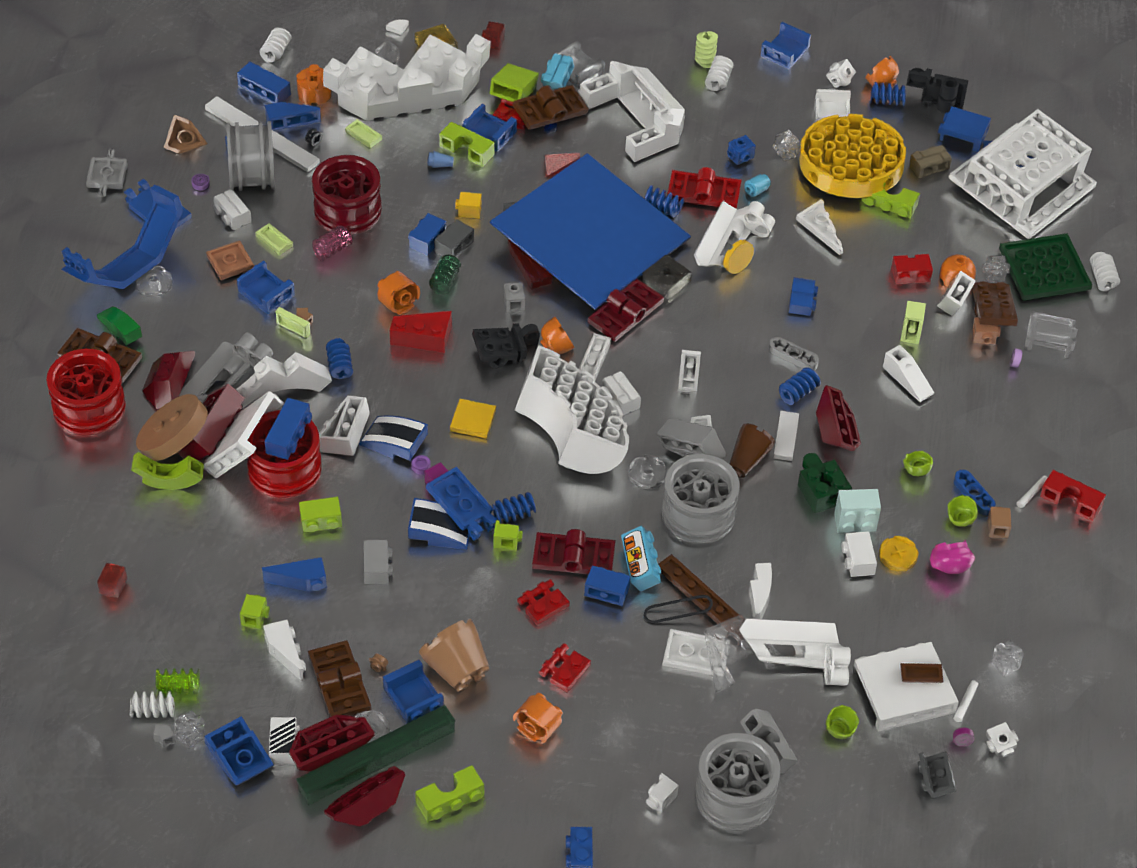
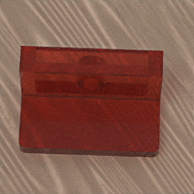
(557, 162)

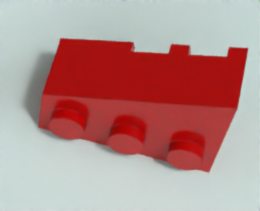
(422, 330)

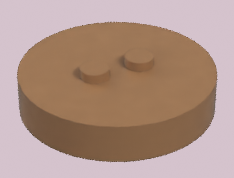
(172, 427)

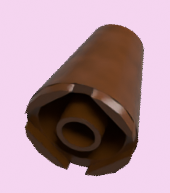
(750, 449)

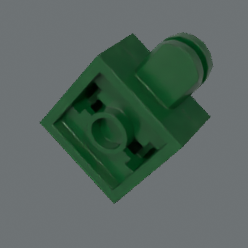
(821, 482)

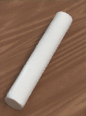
(1032, 492)
(965, 701)

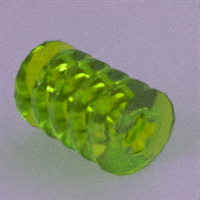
(177, 681)

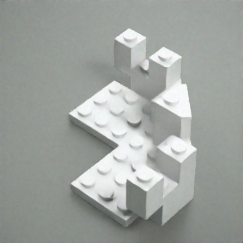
(432, 79)

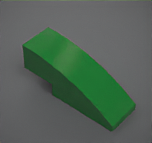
(120, 324)

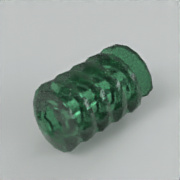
(444, 274)

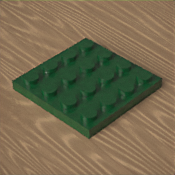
(1045, 266)

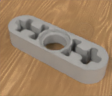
(787, 346)

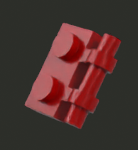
(545, 607)
(569, 671)

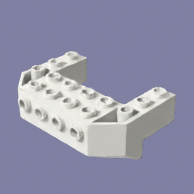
(646, 100)

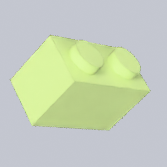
(913, 322)

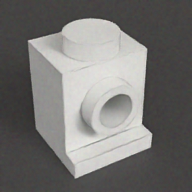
(662, 793)

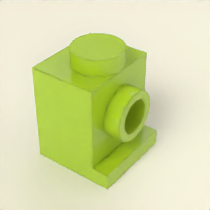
(506, 536)

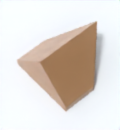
(183, 136)

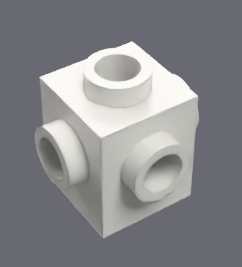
(840, 73)
(998, 733)

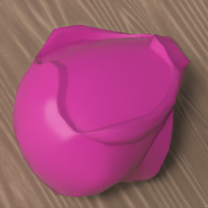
(952, 558)

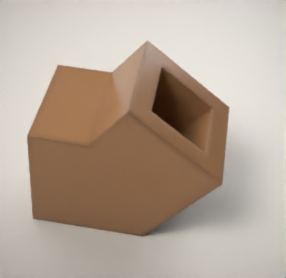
(304, 314)

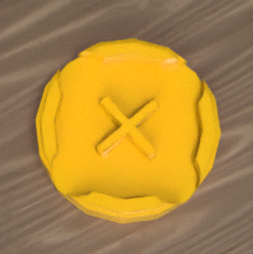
(738, 257)
(898, 553)

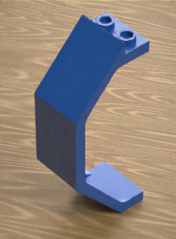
(143, 255)

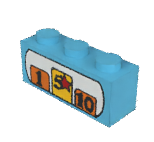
(641, 558)

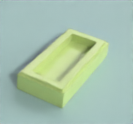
(363, 133)
(274, 239)
(293, 322)

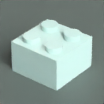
(857, 510)

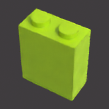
(513, 83)

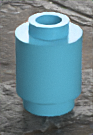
(757, 185)

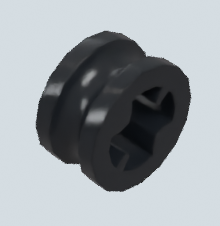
(313, 137)

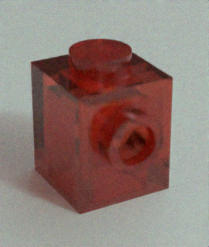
(495, 33)
(112, 580)

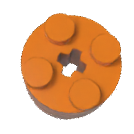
(311, 87)
(398, 293)
(538, 718)

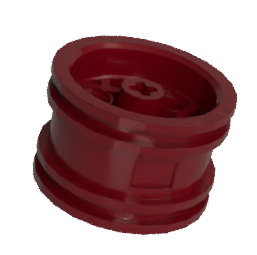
(347, 193)

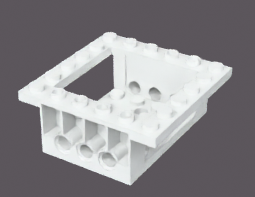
(1010, 189)

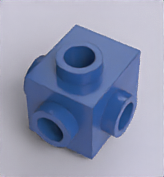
(741, 150)

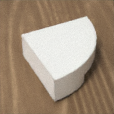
(397, 26)

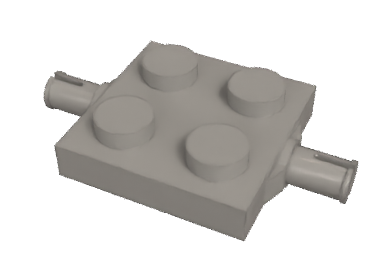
(107, 173)

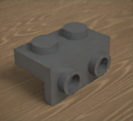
(937, 774)

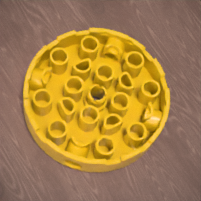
(847, 151)

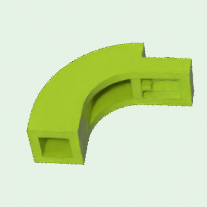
(168, 476)

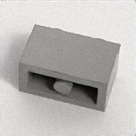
(376, 562)

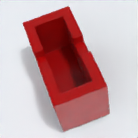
(912, 270)

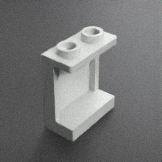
(832, 103)

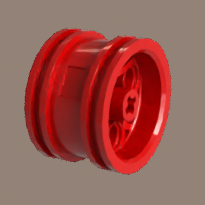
(86, 391)
(281, 476)

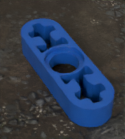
(973, 484)

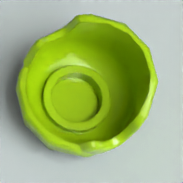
(918, 463)
(962, 511)
(842, 722)

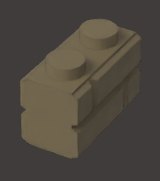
(930, 161)

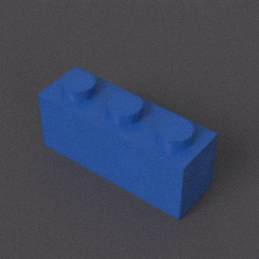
(263, 83)
(288, 428)

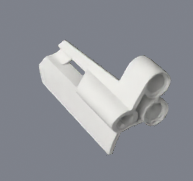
(731, 226)
(814, 645)

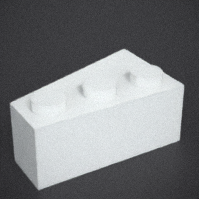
(345, 428)

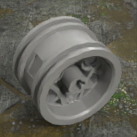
(250, 155)
(700, 498)
(740, 767)

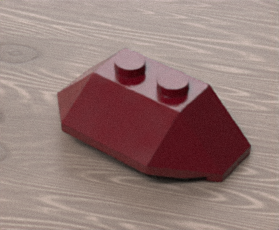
(167, 377)
(837, 420)
(329, 741)
(368, 798)

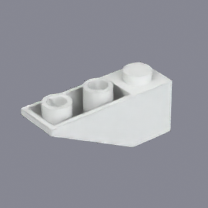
(907, 373)
(282, 647)

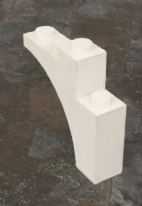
(276, 376)

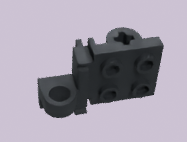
(939, 90)
(501, 345)

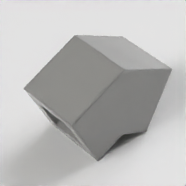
(163, 734)

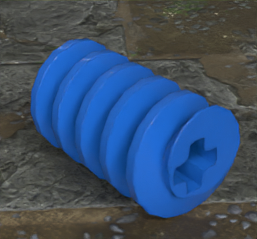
(888, 94)
(664, 203)
(339, 359)
(799, 385)
(514, 507)

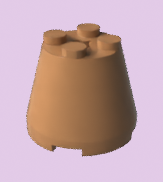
(457, 655)

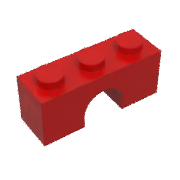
(1061, 486)

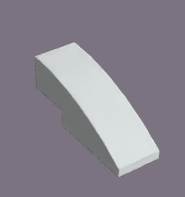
(760, 589)

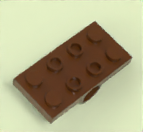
(550, 106)
(994, 304)
(124, 356)
(339, 679)

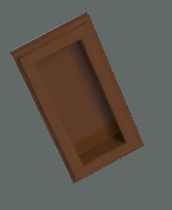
(921, 673)

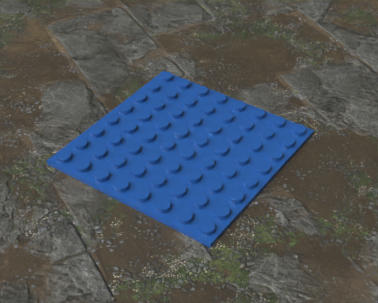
(590, 230)

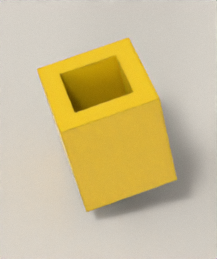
(469, 205)

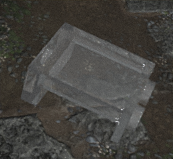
(585, 67)
(1051, 332)

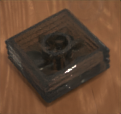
(667, 276)

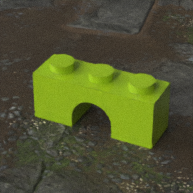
(479, 148)
(902, 203)
(436, 803)

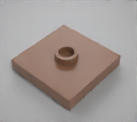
(230, 260)

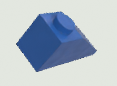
(290, 115)
(299, 575)

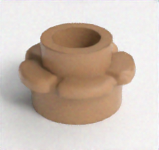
(378, 663)

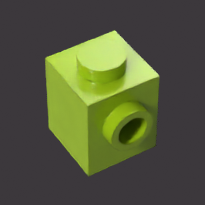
(254, 611)

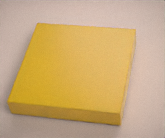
(473, 418)

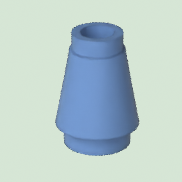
(439, 160)

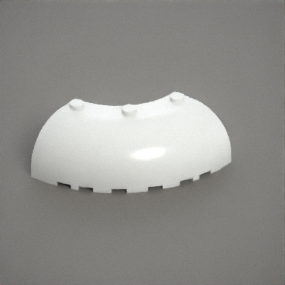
(574, 413)

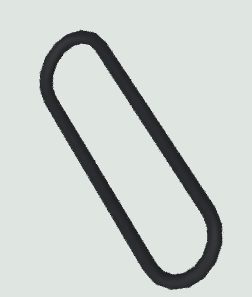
(679, 616)

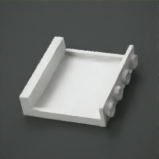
(234, 445)
(902, 702)

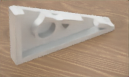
(818, 222)

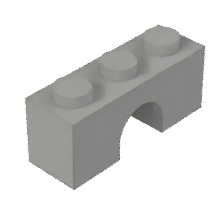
(762, 725)

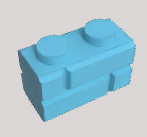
(558, 71)

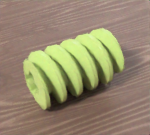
(706, 48)

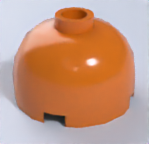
(884, 72)
(955, 264)
(555, 337)

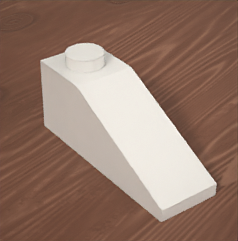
(689, 370)

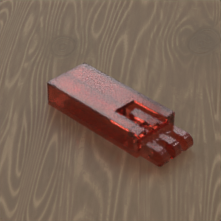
(530, 268)

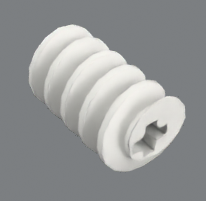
(275, 45)
(719, 73)
(1104, 271)
(152, 705)

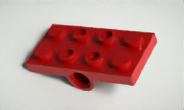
(704, 188)

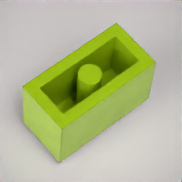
(320, 514)

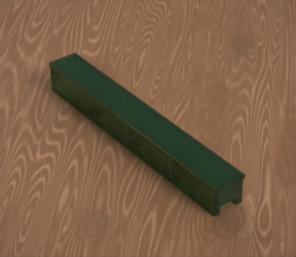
(376, 754)

